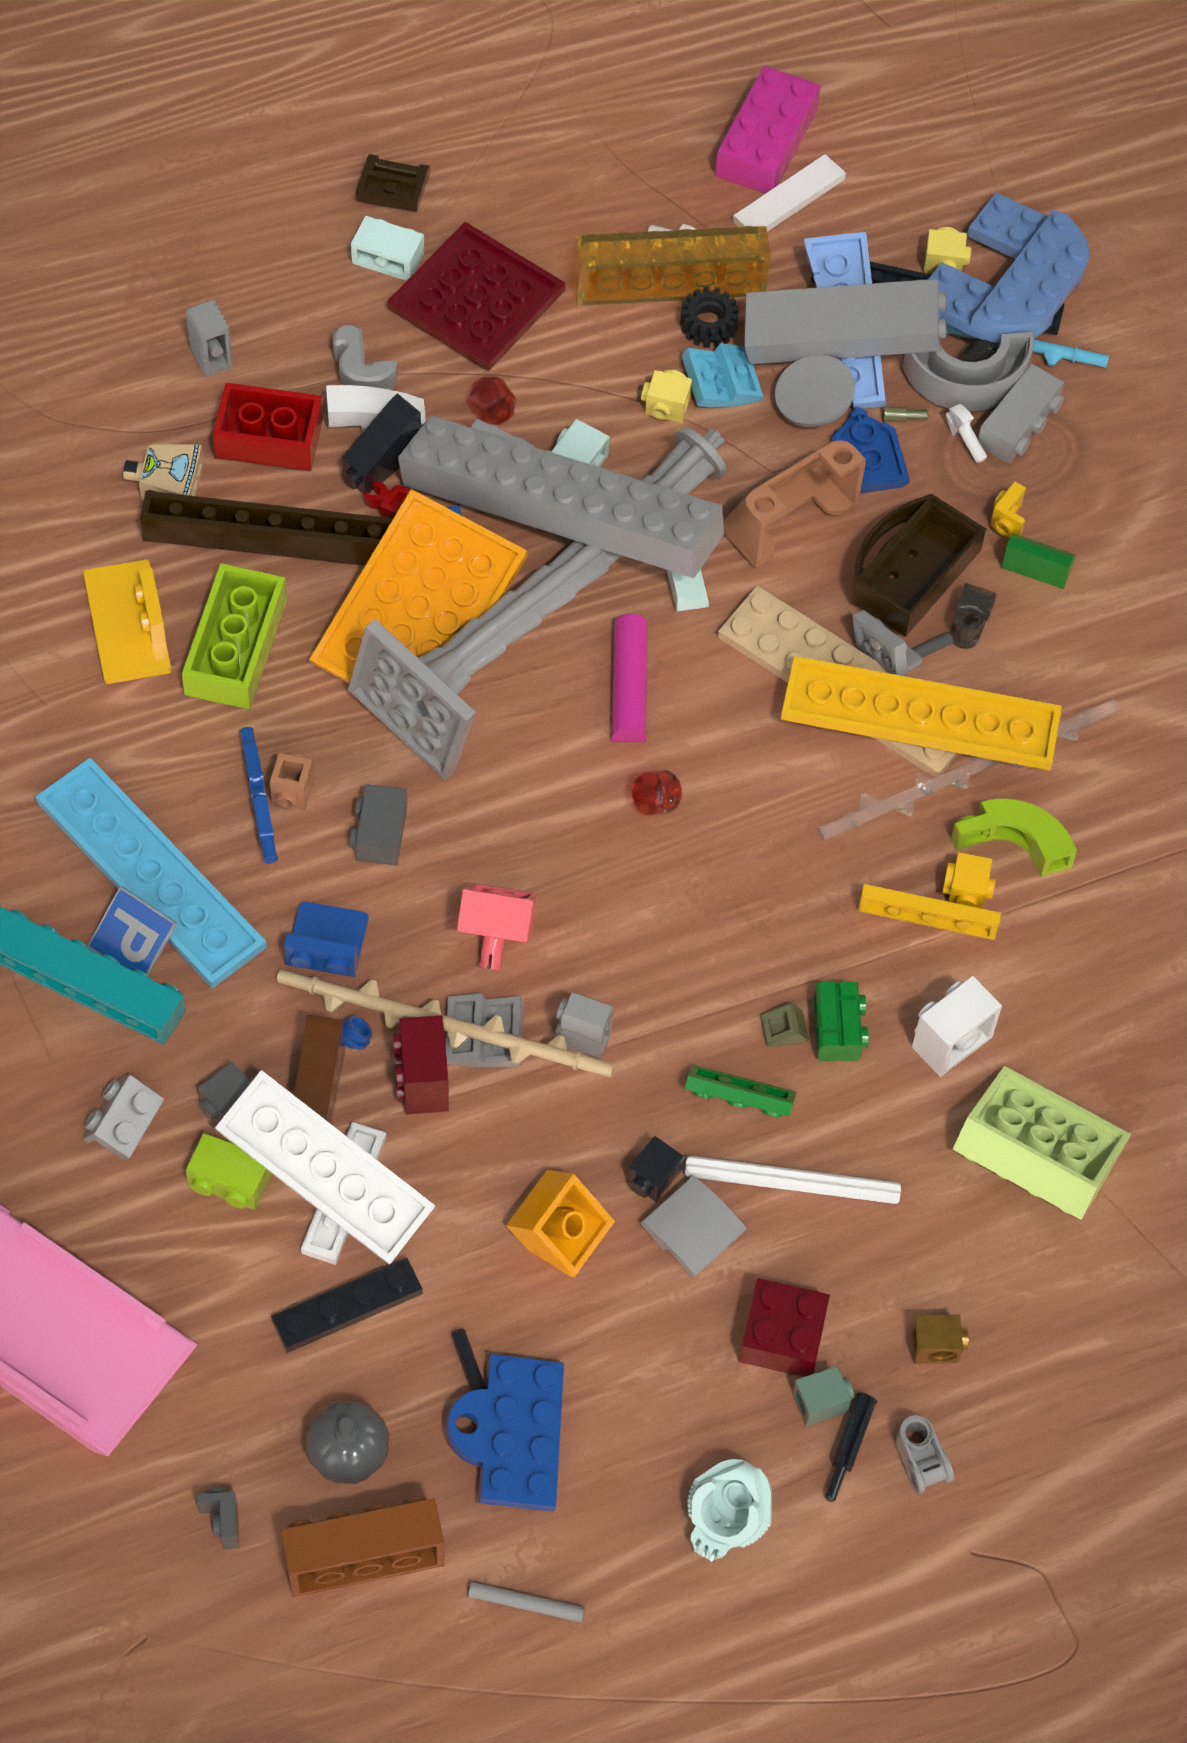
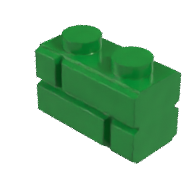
(838, 1021)

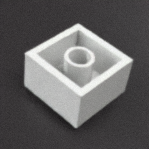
(956, 1025)

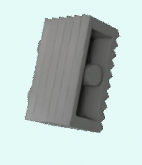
(209, 338)

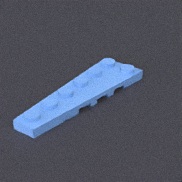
(844, 262)

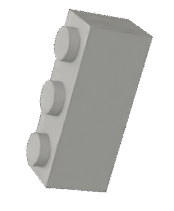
(1021, 414)

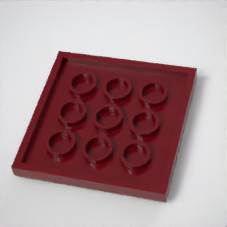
(476, 295)

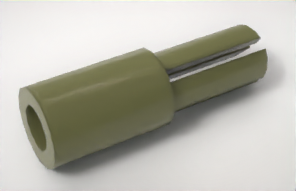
(901, 414)

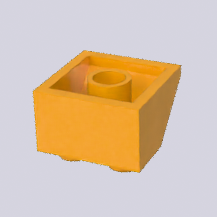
(561, 1222)

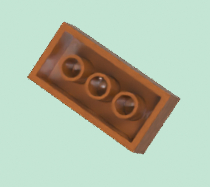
(363, 1546)

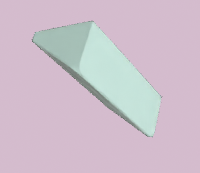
(687, 591)

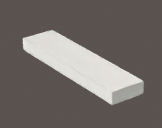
(791, 194)
(324, 1236)

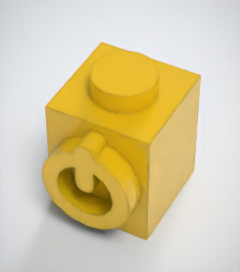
(969, 880)

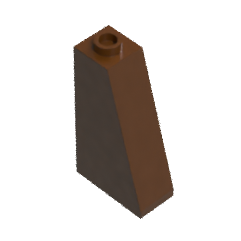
(320, 1064)

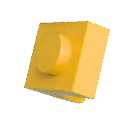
(1005, 506)

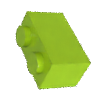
(226, 1172)

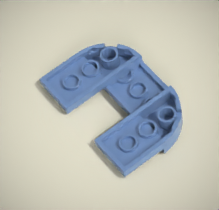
(1047, 267)

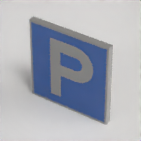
(132, 932)

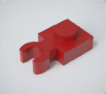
(386, 500)

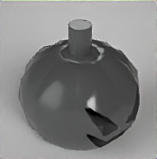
(347, 1441)

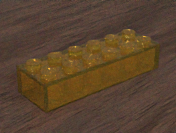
(670, 264)

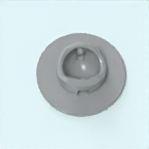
(815, 390)

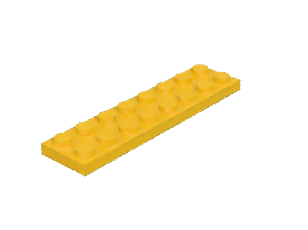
(922, 713)

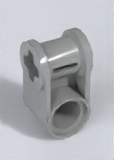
(925, 1461)

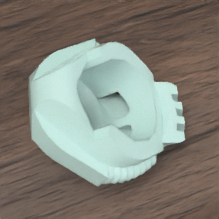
(729, 1507)

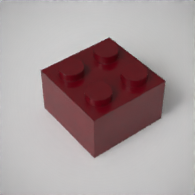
(421, 1065)
(784, 1328)

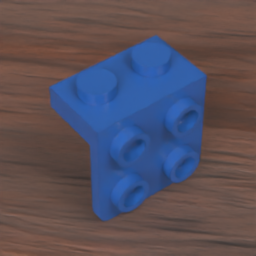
(326, 939)

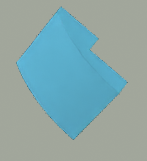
(722, 376)

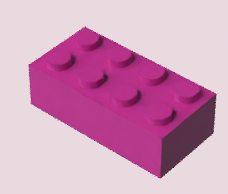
(767, 130)

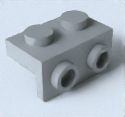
(122, 1116)

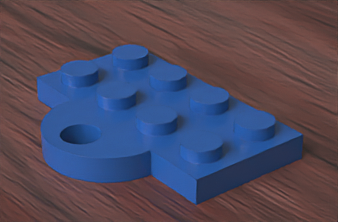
(514, 1432)

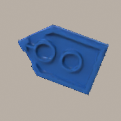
(881, 449)

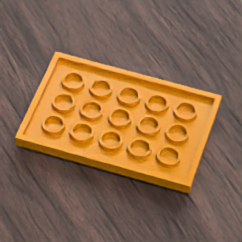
(421, 583)

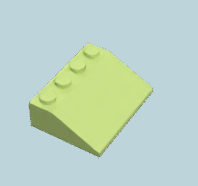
(1041, 1142)

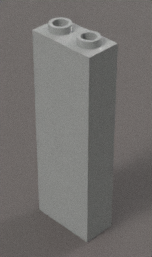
(845, 321)

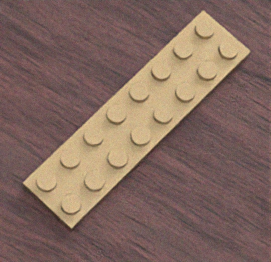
(776, 632)

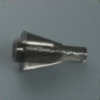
(978, 351)

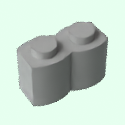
(585, 1024)

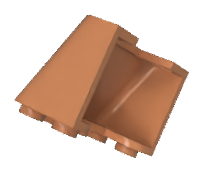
(827, 476)

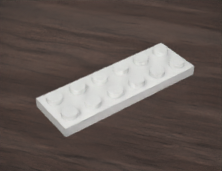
(325, 1167)

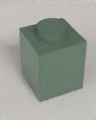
(823, 1395)

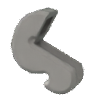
(349, 352)

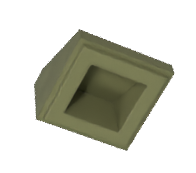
(784, 1026)

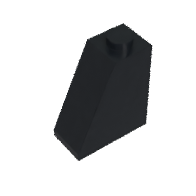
(379, 446)

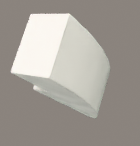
(361, 404)

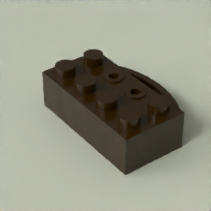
(943, 547)

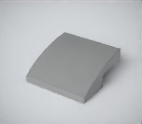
(479, 1010)
(693, 1225)

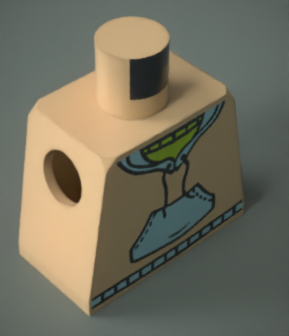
(168, 469)

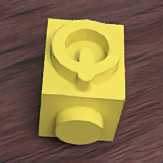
(948, 247)
(667, 395)

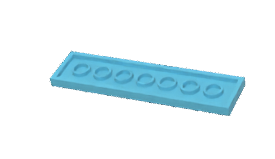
(145, 862)

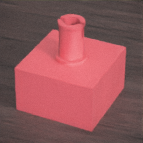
(497, 916)

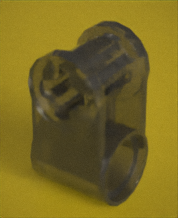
(971, 615)

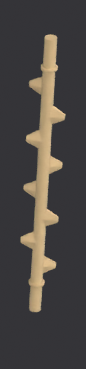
(457, 1030)

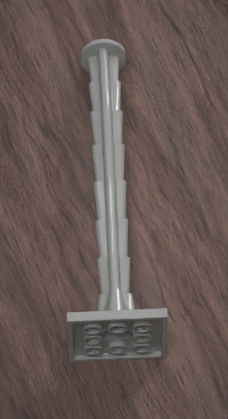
(421, 694)

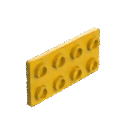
(127, 621)

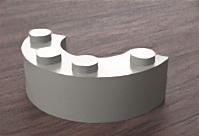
(972, 384)

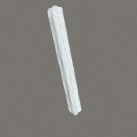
(793, 1179)

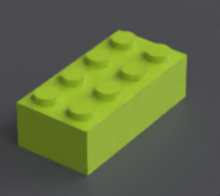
(234, 636)

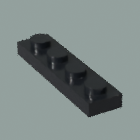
(346, 1305)

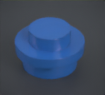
(357, 1033)

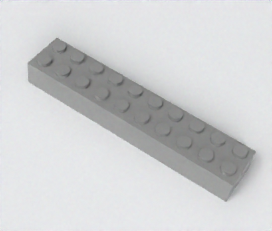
(562, 496)

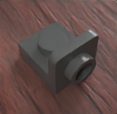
(226, 1522)

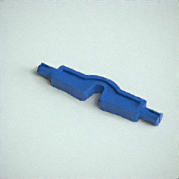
(258, 795)

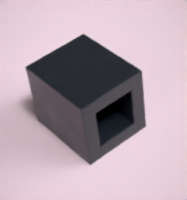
(655, 1169)

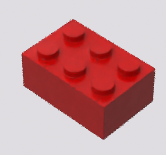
(268, 426)

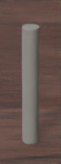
(526, 1602)

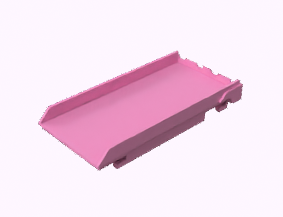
(78, 1341)

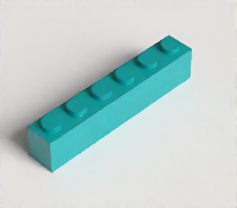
(88, 977)

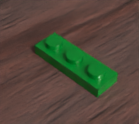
(740, 1091)

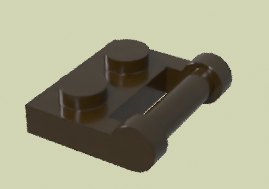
(393, 184)

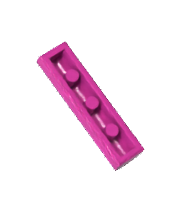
(629, 679)

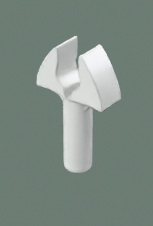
(959, 422)

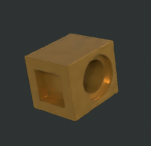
(938, 1339)

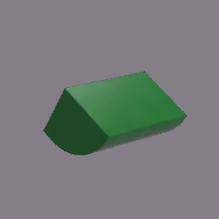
(1038, 561)

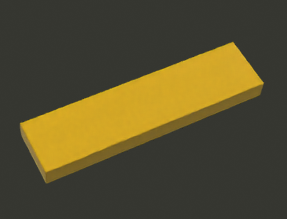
(929, 912)

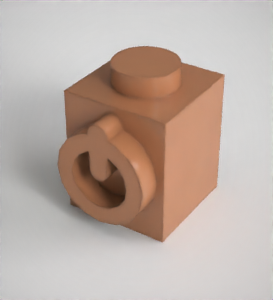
(292, 780)

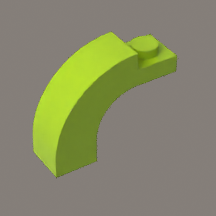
(1022, 824)

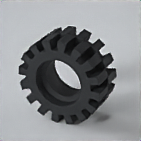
(709, 303)

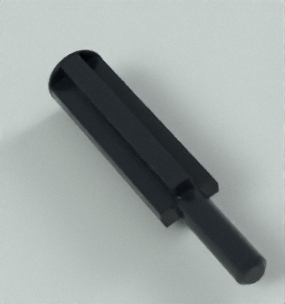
(850, 1442)

